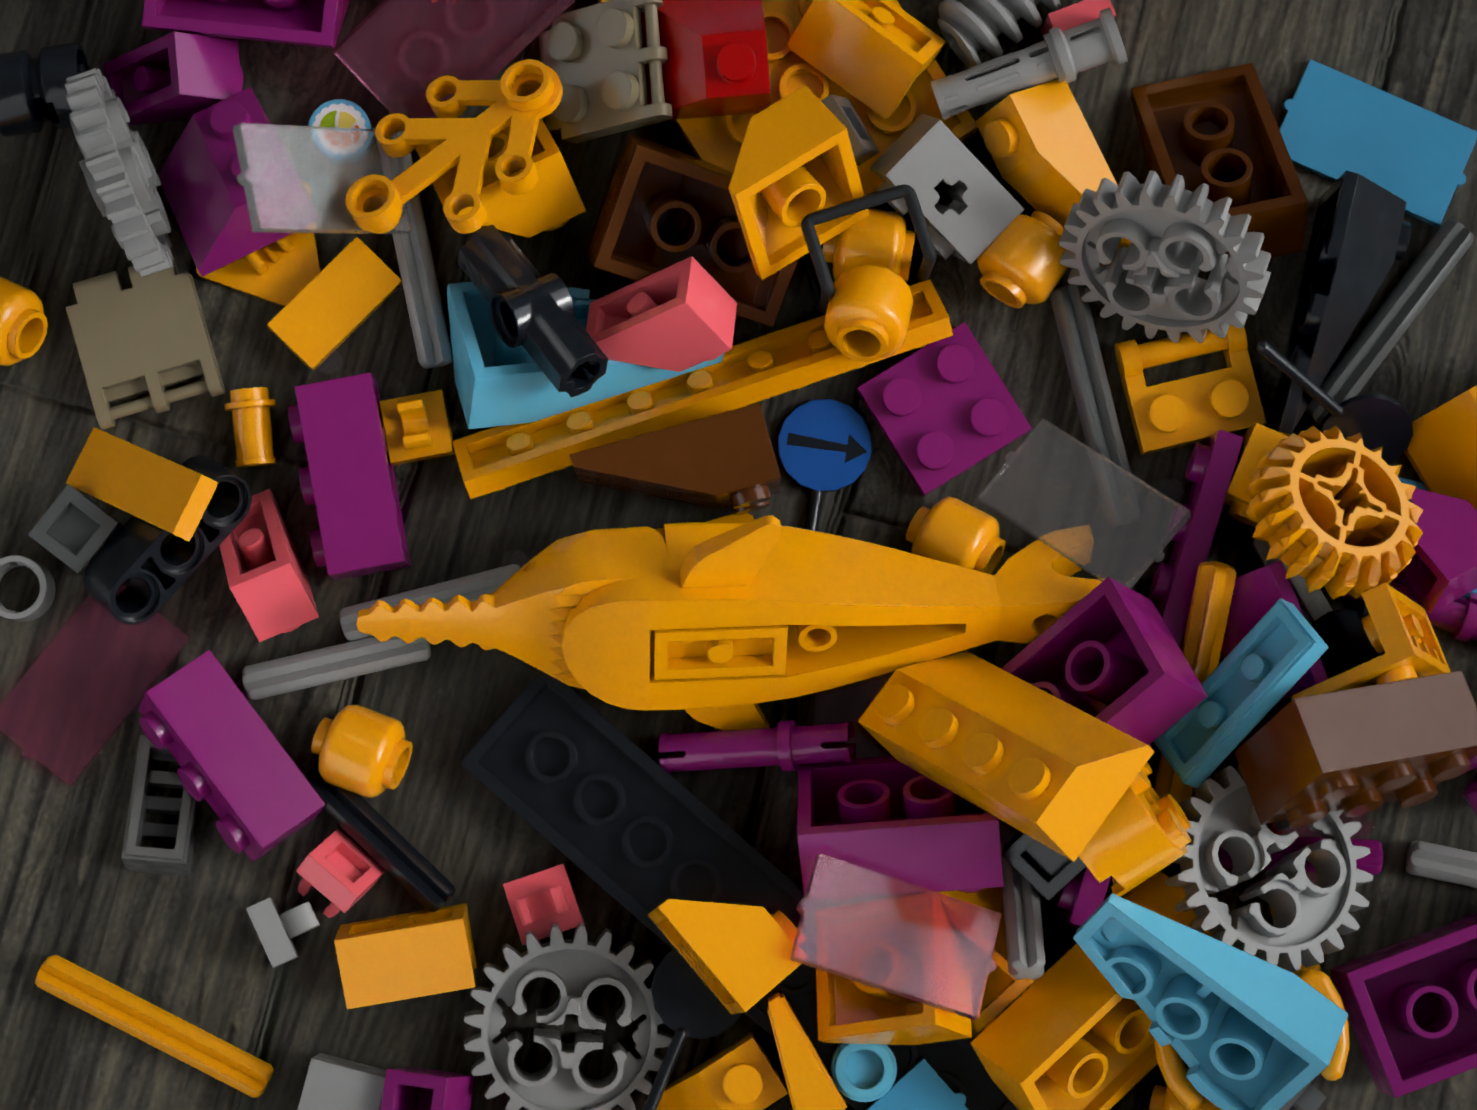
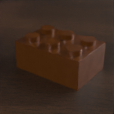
(1360, 749)

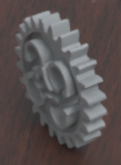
(119, 172)
(1170, 240)
(1304, 913)
(576, 969)

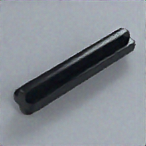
(383, 843)

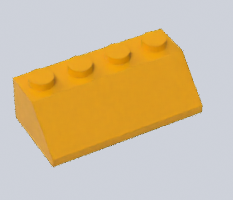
(1006, 747)
(1071, 1033)

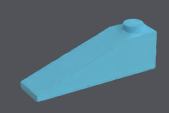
(505, 383)
(1231, 1017)

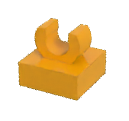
(417, 427)

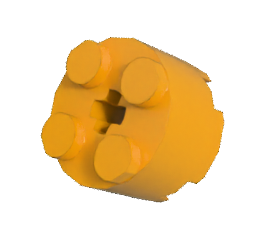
(1137, 837)

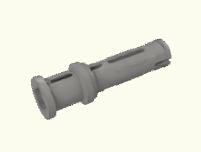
(1058, 56)

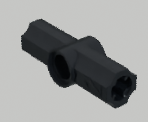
(532, 311)

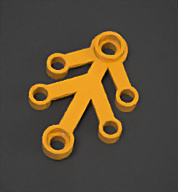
(520, 99)

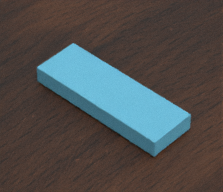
(1242, 692)

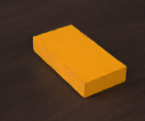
(334, 304)

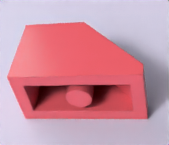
(665, 319)
(267, 571)

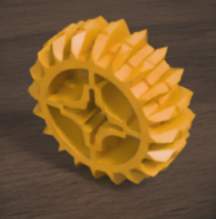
(1334, 512)

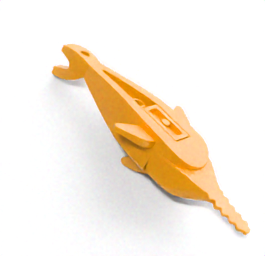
(737, 613)

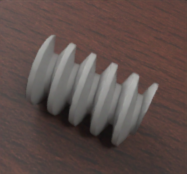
(978, 23)

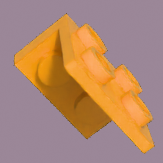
(1401, 631)

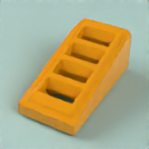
(804, 1071)

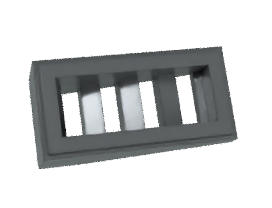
(150, 859)

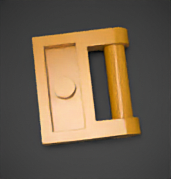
(1191, 406)

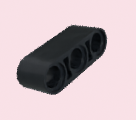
(158, 570)

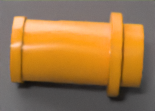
(252, 426)

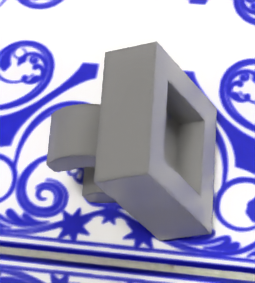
(278, 929)

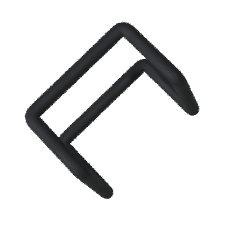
(815, 263)

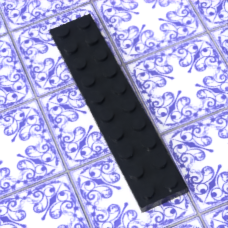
(657, 843)

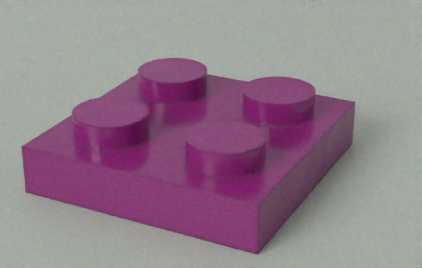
(943, 409)

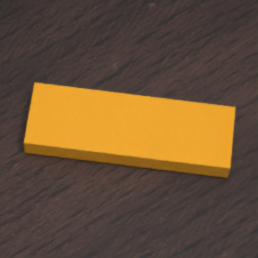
(142, 483)

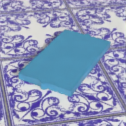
(1357, 128)

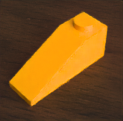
(1045, 148)

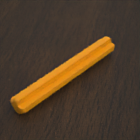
(1201, 648)
(154, 1026)

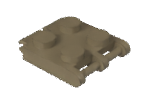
(603, 69)
(142, 342)

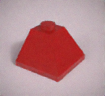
(713, 57)

